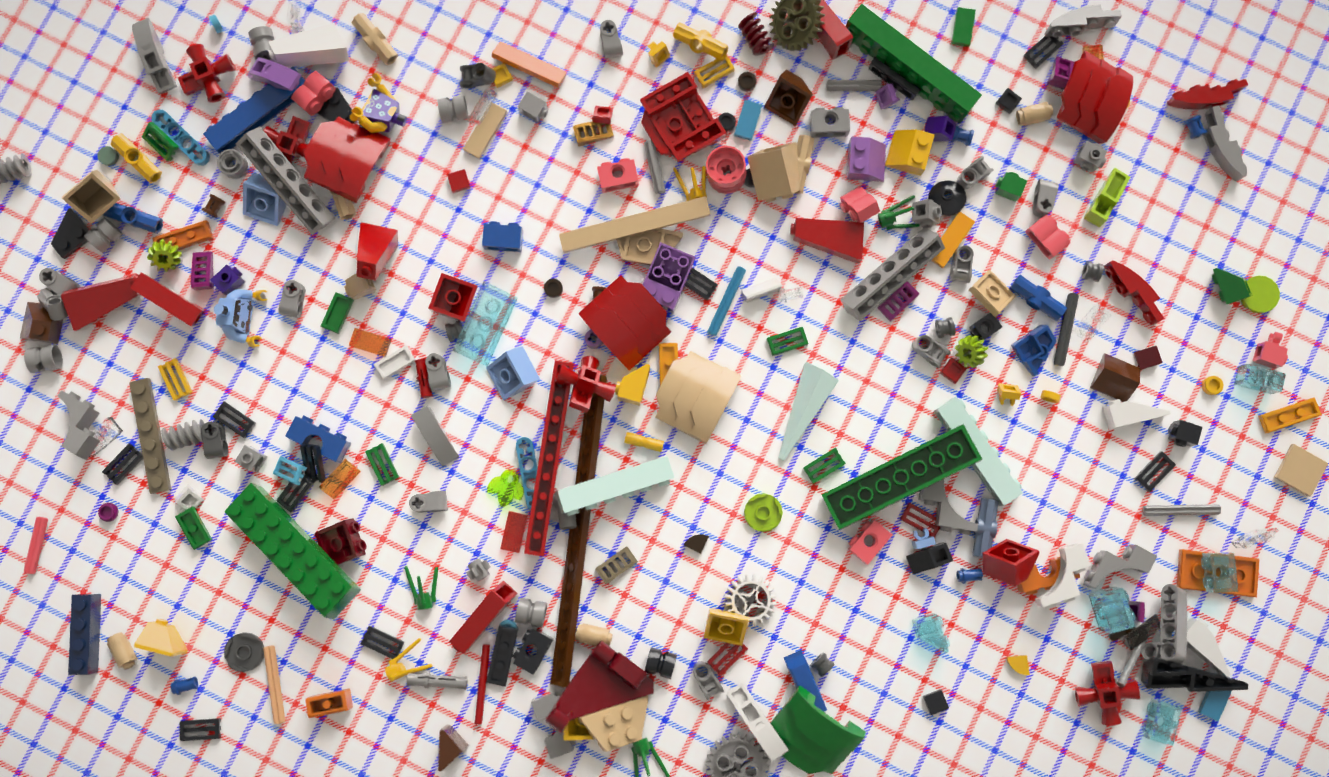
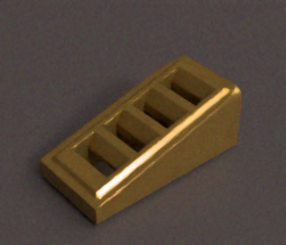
(591, 139)

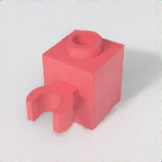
(1270, 352)

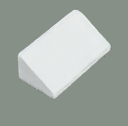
(761, 289)

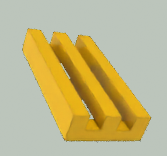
(704, 84)
(162, 368)

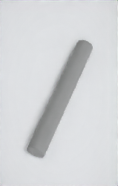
(1130, 665)

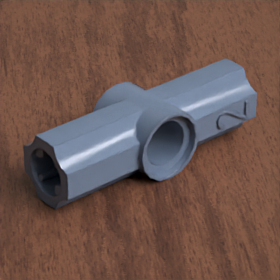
(986, 526)

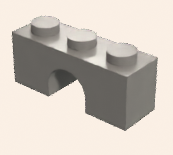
(555, 744)

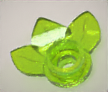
(505, 490)

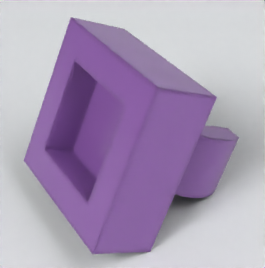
(886, 96)

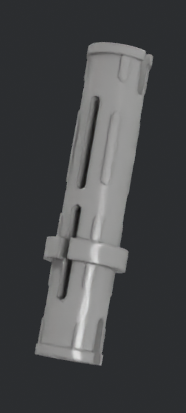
(428, 680)

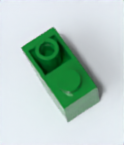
(1232, 286)

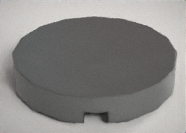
(244, 652)

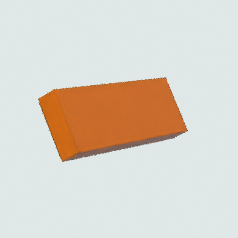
(188, 235)

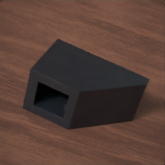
(929, 558)

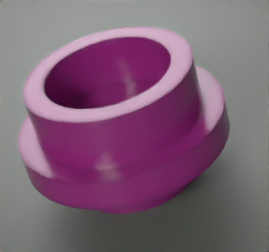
(108, 512)

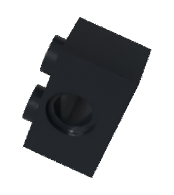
(531, 662)

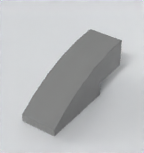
(435, 435)

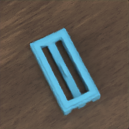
(297, 473)

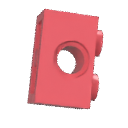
(611, 183)
(880, 537)

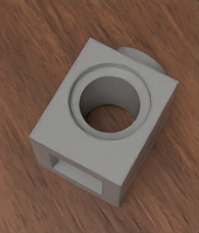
(533, 107)
(251, 458)

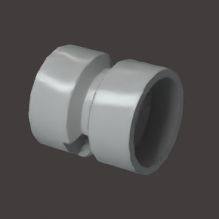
(260, 39)
(452, 108)
(103, 235)
(43, 358)
(531, 612)

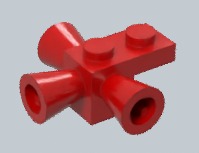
(205, 73)
(293, 141)
(585, 383)
(1106, 692)

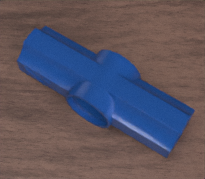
(142, 220)
(1038, 298)

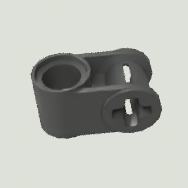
(476, 75)
(214, 443)

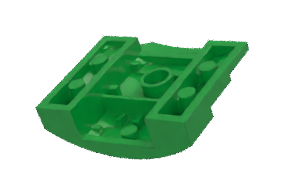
(812, 736)

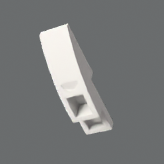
(757, 722)

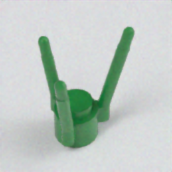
(887, 218)
(423, 599)
(642, 749)

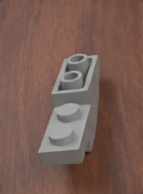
(1077, 20)
(152, 55)
(1225, 152)

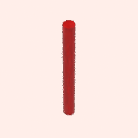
(482, 684)

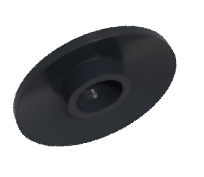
(953, 204)

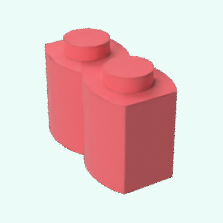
(313, 93)
(859, 204)
(1048, 236)

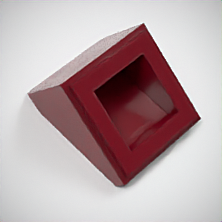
(1148, 357)

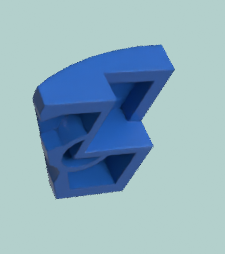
(1034, 348)

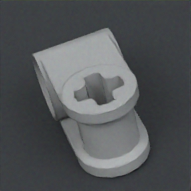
(610, 41)
(975, 171)
(1044, 197)
(962, 268)
(59, 282)
(292, 302)
(934, 351)
(437, 376)
(432, 502)
(709, 682)

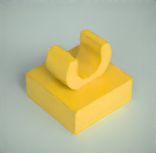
(658, 53)
(1010, 392)

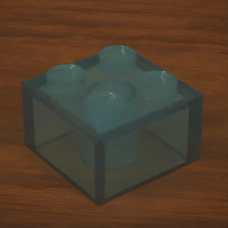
(1112, 609)

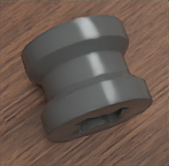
(1092, 271)
(945, 327)
(453, 330)
(822, 664)

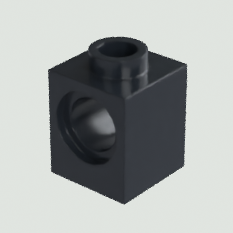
(992, 324)

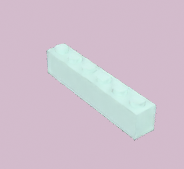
(990, 469)
(615, 484)

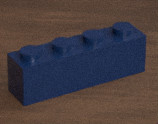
(84, 634)

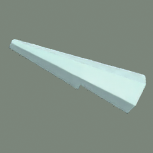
(811, 394)

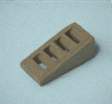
(602, 574)

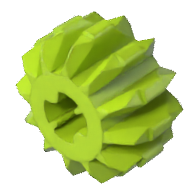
(162, 262)
(964, 350)

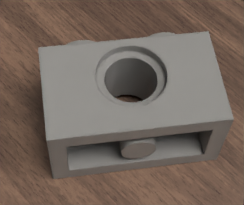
(821, 129)

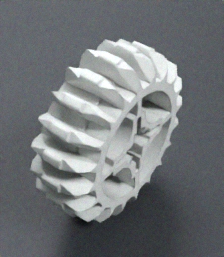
(766, 607)

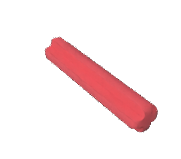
(35, 545)

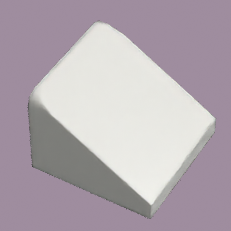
(188, 498)

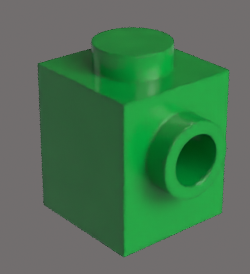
(1010, 186)

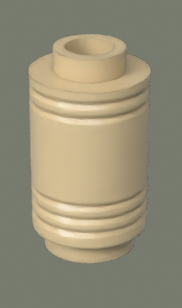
(1034, 114)
(593, 634)
(122, 651)

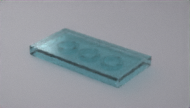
(485, 324)

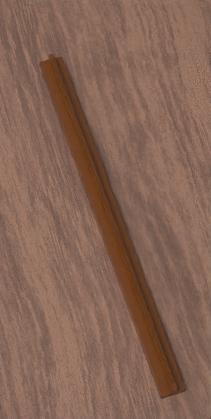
(577, 547)

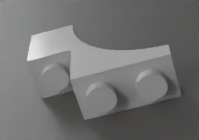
(82, 415)
(945, 514)
(1106, 563)

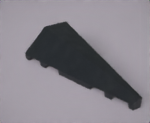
(1167, 674)

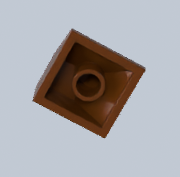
(789, 97)
(39, 326)

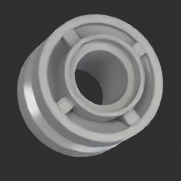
(226, 158)

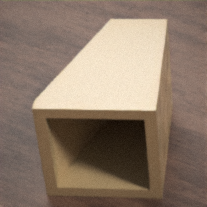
(775, 172)
(92, 196)

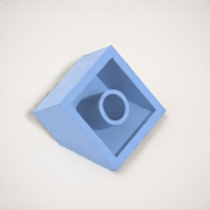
(262, 201)
(512, 372)

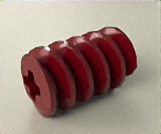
(754, 36)

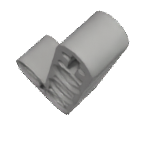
(1172, 600)

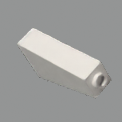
(310, 47)

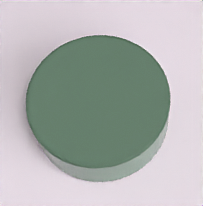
(108, 156)

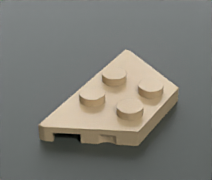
(643, 246)
(617, 724)

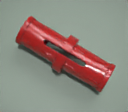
(422, 378)

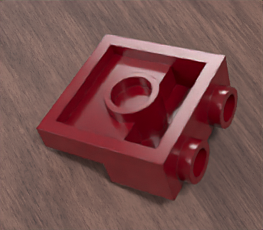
(342, 541)

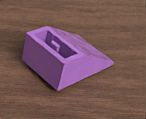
(668, 275)

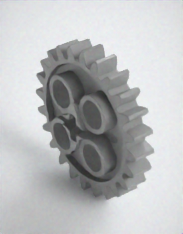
(728, 749)

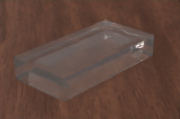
(482, 107)

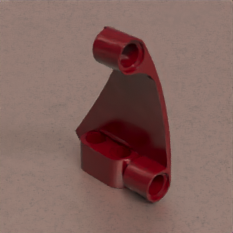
(600, 683)

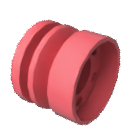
(722, 160)

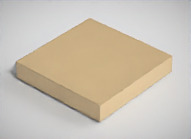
(992, 293)
(1301, 470)

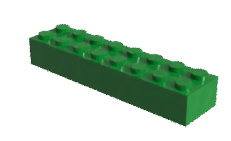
(907, 59)
(901, 477)
(292, 551)

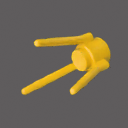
(695, 192)
(398, 670)

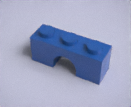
(333, 446)

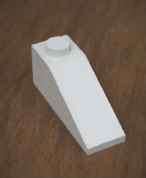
(1128, 412)
(1204, 644)

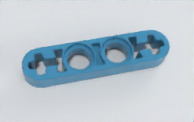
(181, 137)
(526, 474)

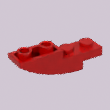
(1205, 97)
(1142, 294)

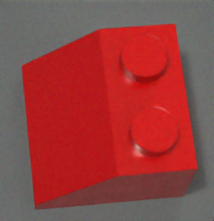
(452, 297)
(1009, 562)

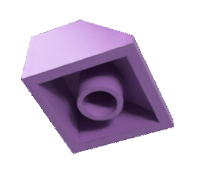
(866, 159)

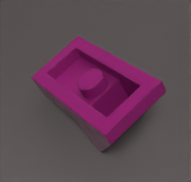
(1061, 72)

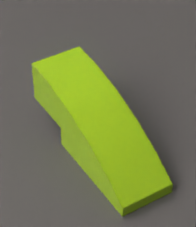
(1107, 197)

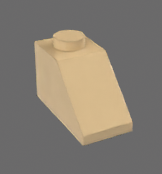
(358, 287)

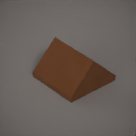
(1116, 378)
(450, 746)

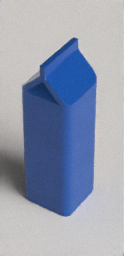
(802, 676)

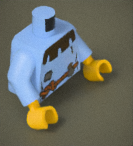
(235, 315)

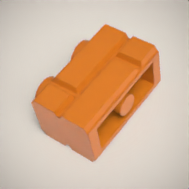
(329, 703)

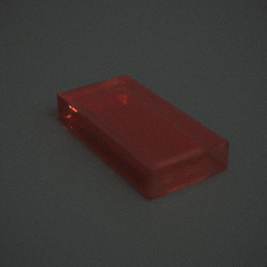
(514, 532)

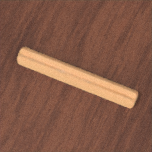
(274, 684)

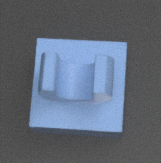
(923, 541)

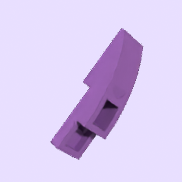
(274, 74)

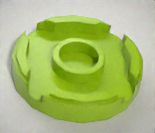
(1264, 292)
(763, 512)

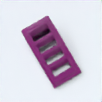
(207, 284)
(910, 289)
(1139, 610)

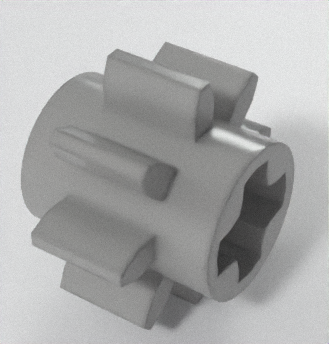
(478, 569)

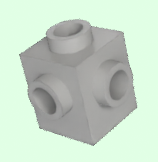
(1090, 156)
(926, 213)

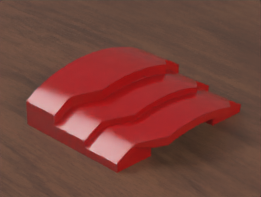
(1095, 97)
(679, 119)
(343, 157)
(627, 320)

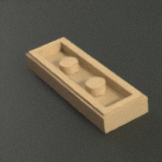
(485, 131)

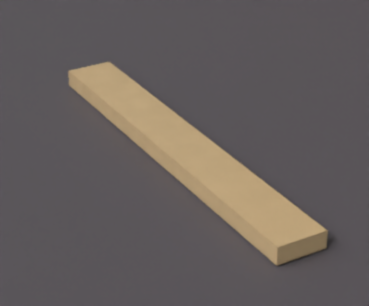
(634, 224)

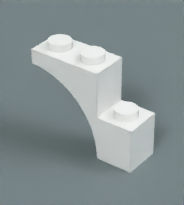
(1065, 589)

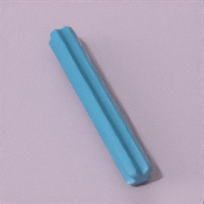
(726, 301)

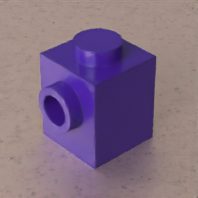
(942, 127)
(228, 279)

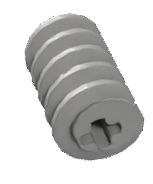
(14, 168)
(183, 436)

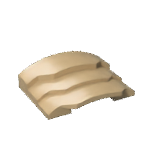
(695, 395)

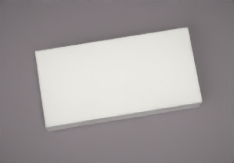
(394, 362)

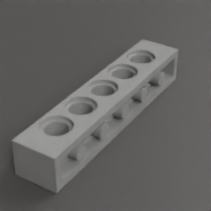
(285, 180)
(892, 273)

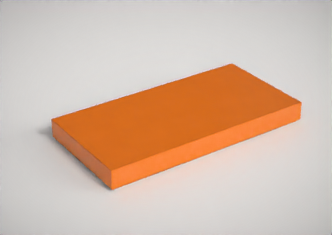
(1191, 573)

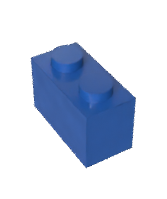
(502, 237)

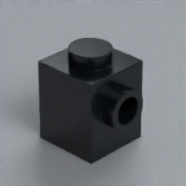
(1184, 433)

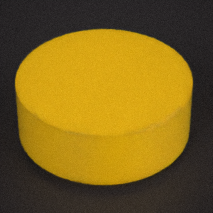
(1212, 385)
(1050, 396)

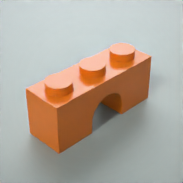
(1036, 581)

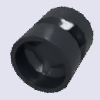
(660, 663)

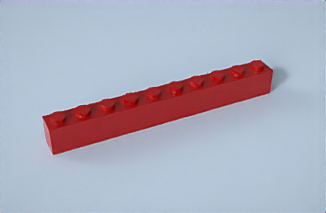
(547, 464)

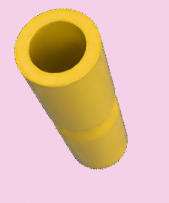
(641, 441)

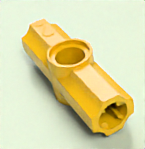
(700, 41)
(129, 152)

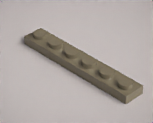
(150, 436)

